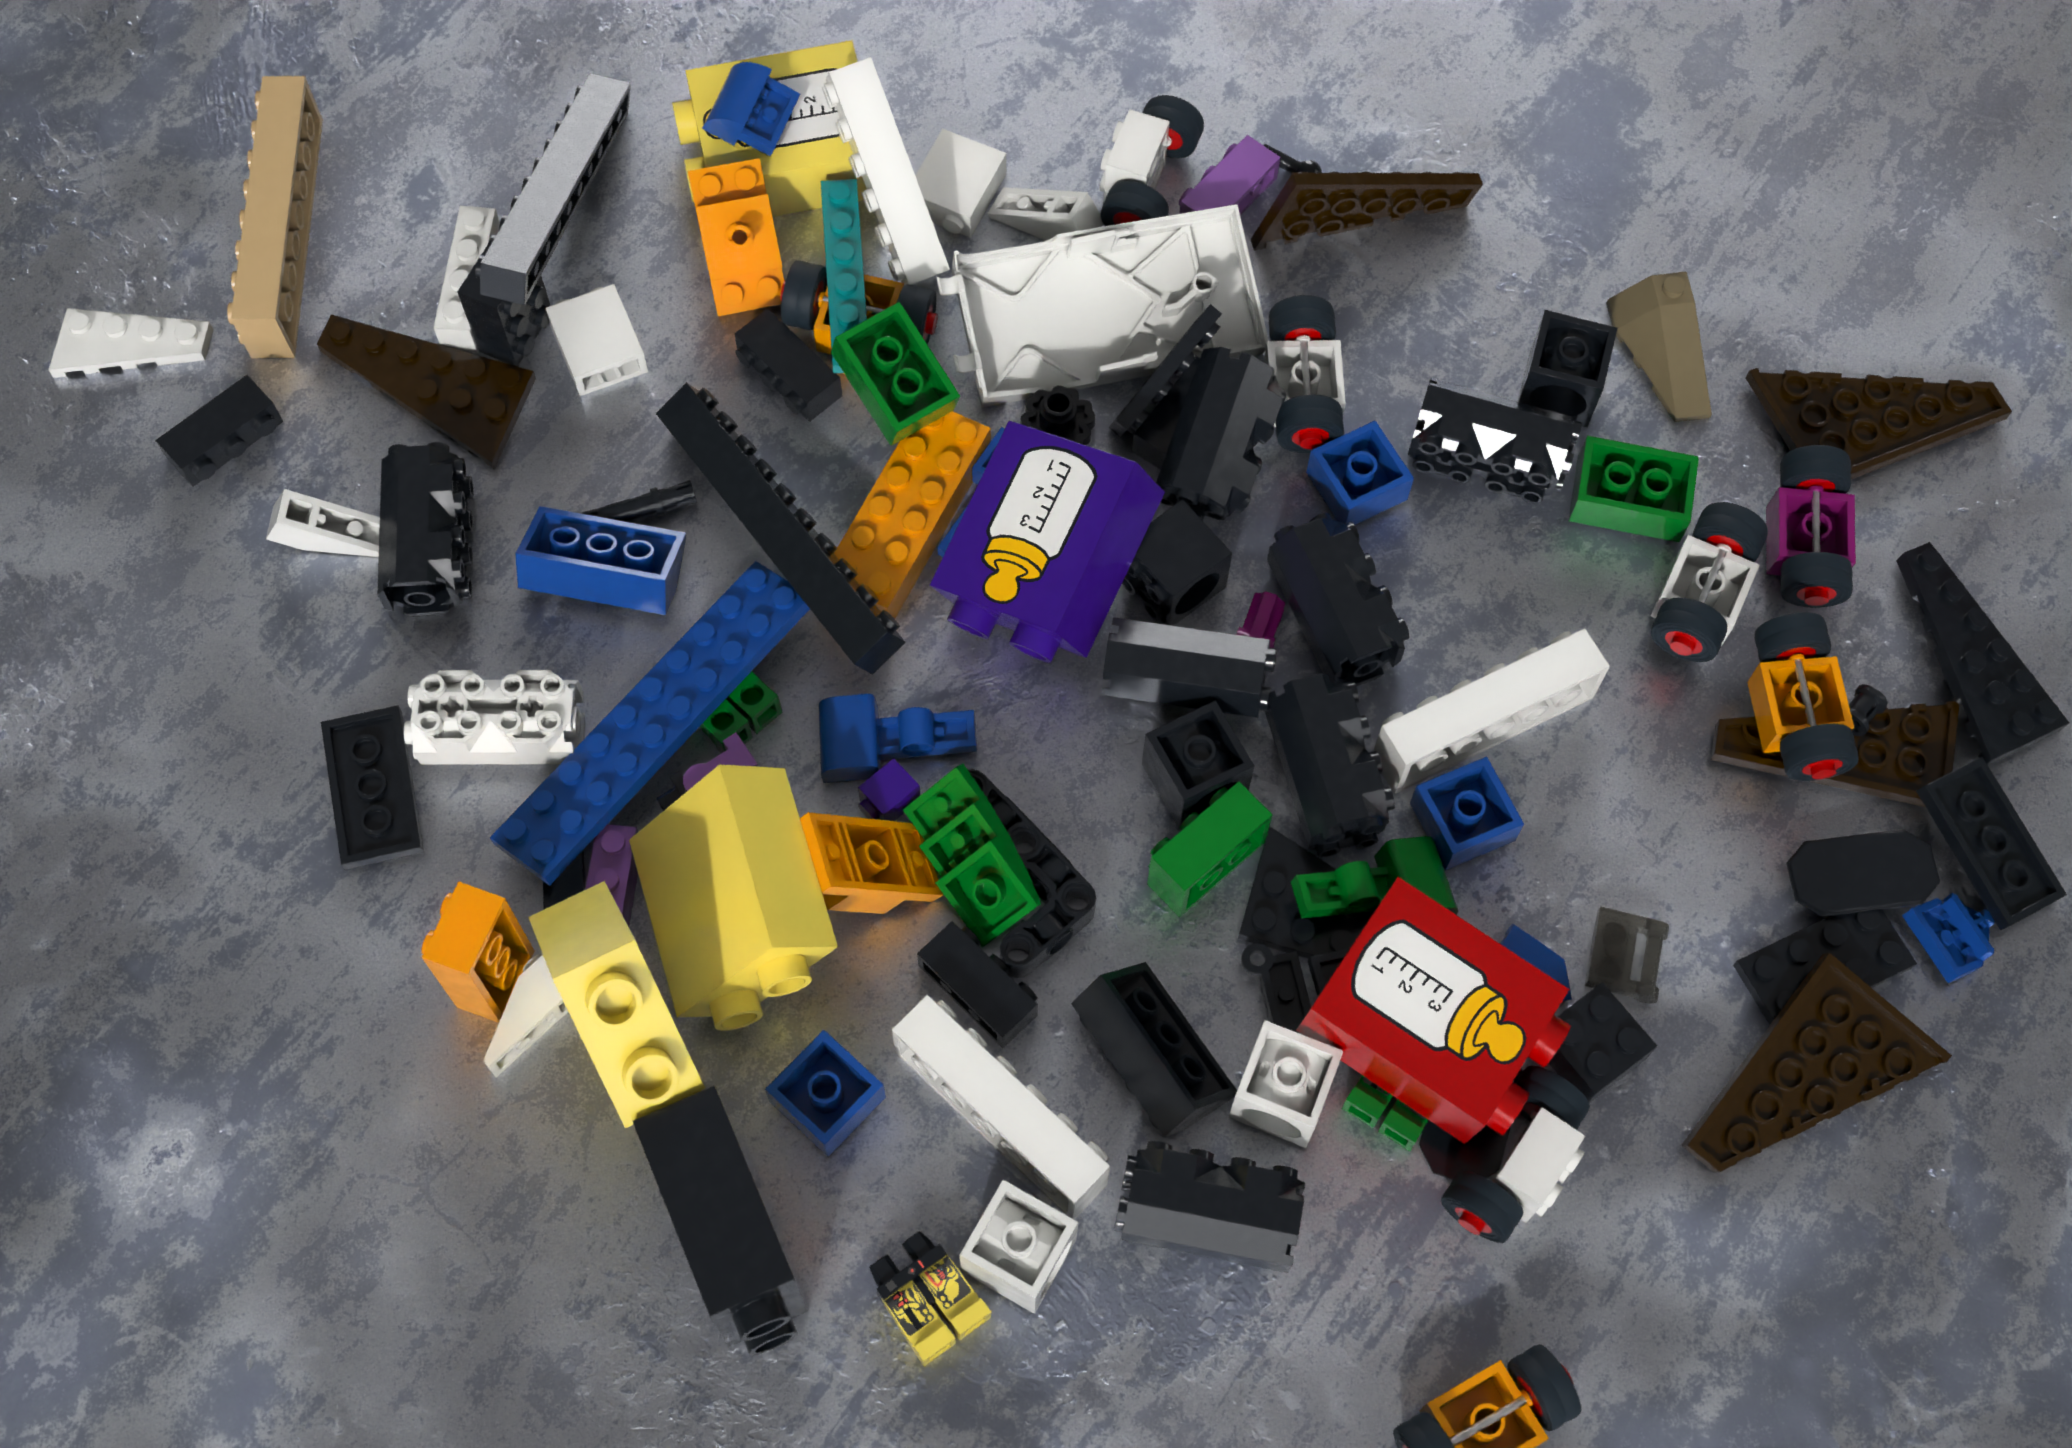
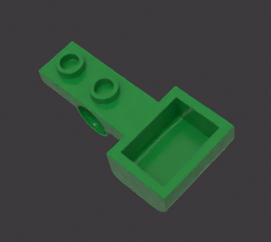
(1361, 888)

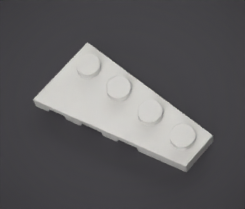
(111, 339)

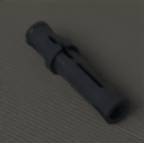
(648, 504)

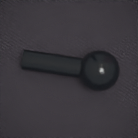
(1293, 165)

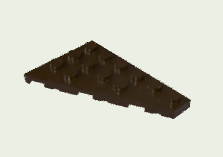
(1874, 416)
(1817, 1057)

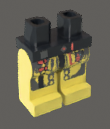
(920, 1286)

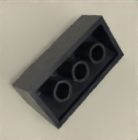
(1153, 1048)

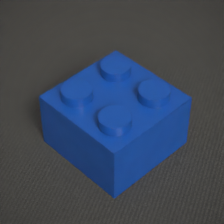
(1359, 474)
(1466, 812)
(825, 1093)

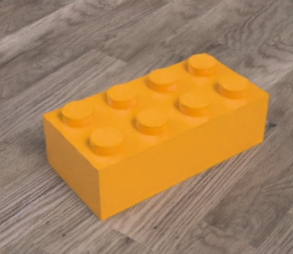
(477, 950)

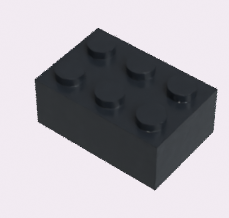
(500, 326)

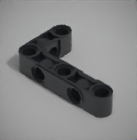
(1054, 882)

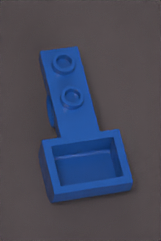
(857, 739)

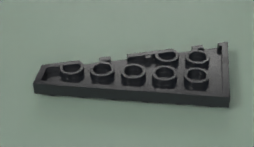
(1982, 670)
(1272, 908)

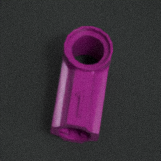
(1263, 617)

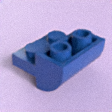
(751, 108)

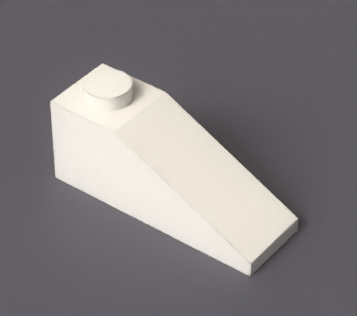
(1045, 211)
(322, 526)
(527, 1016)

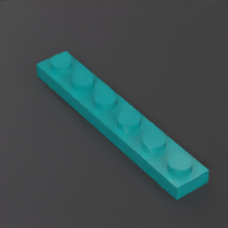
(843, 257)

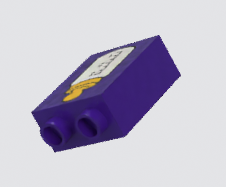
(1046, 542)

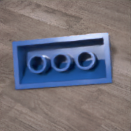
(600, 560)

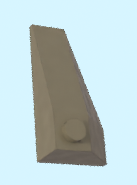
(1663, 334)

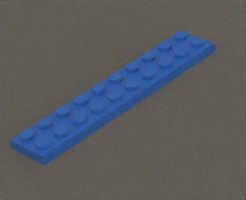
(650, 723)

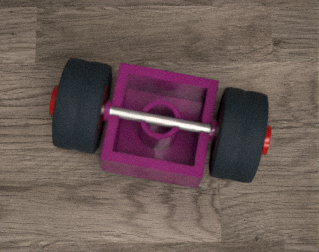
(1812, 527)

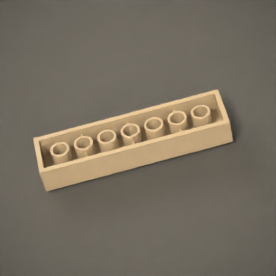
(276, 218)

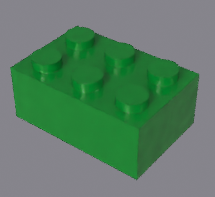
(895, 373)
(1634, 489)
(1208, 847)

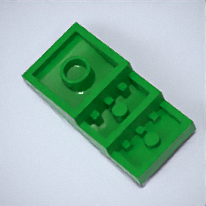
(973, 855)

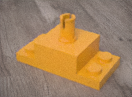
(738, 236)
(868, 863)

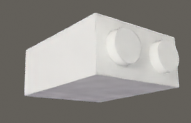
(960, 181)
(597, 339)

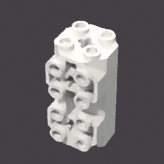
(503, 721)

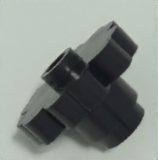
(1060, 414)

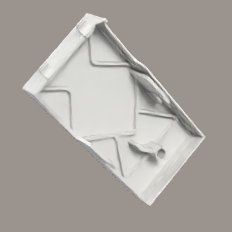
(1103, 302)

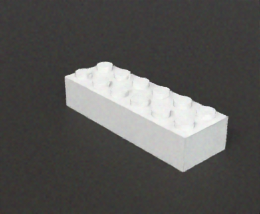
(886, 171)
(1489, 709)
(1001, 1106)

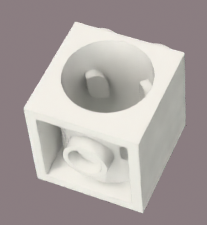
(1285, 1084)
(1018, 1246)

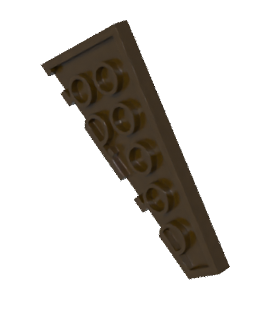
(1352, 201)
(444, 387)
(1895, 755)

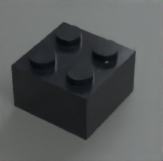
(1601, 1043)

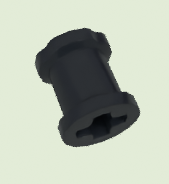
(1864, 708)

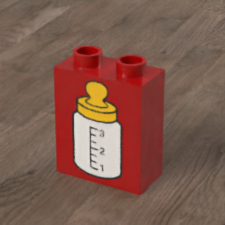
(1439, 1014)

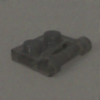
(1614, 952)

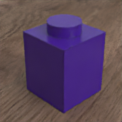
(887, 792)

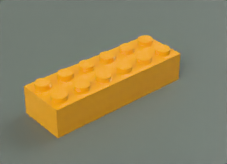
(912, 507)

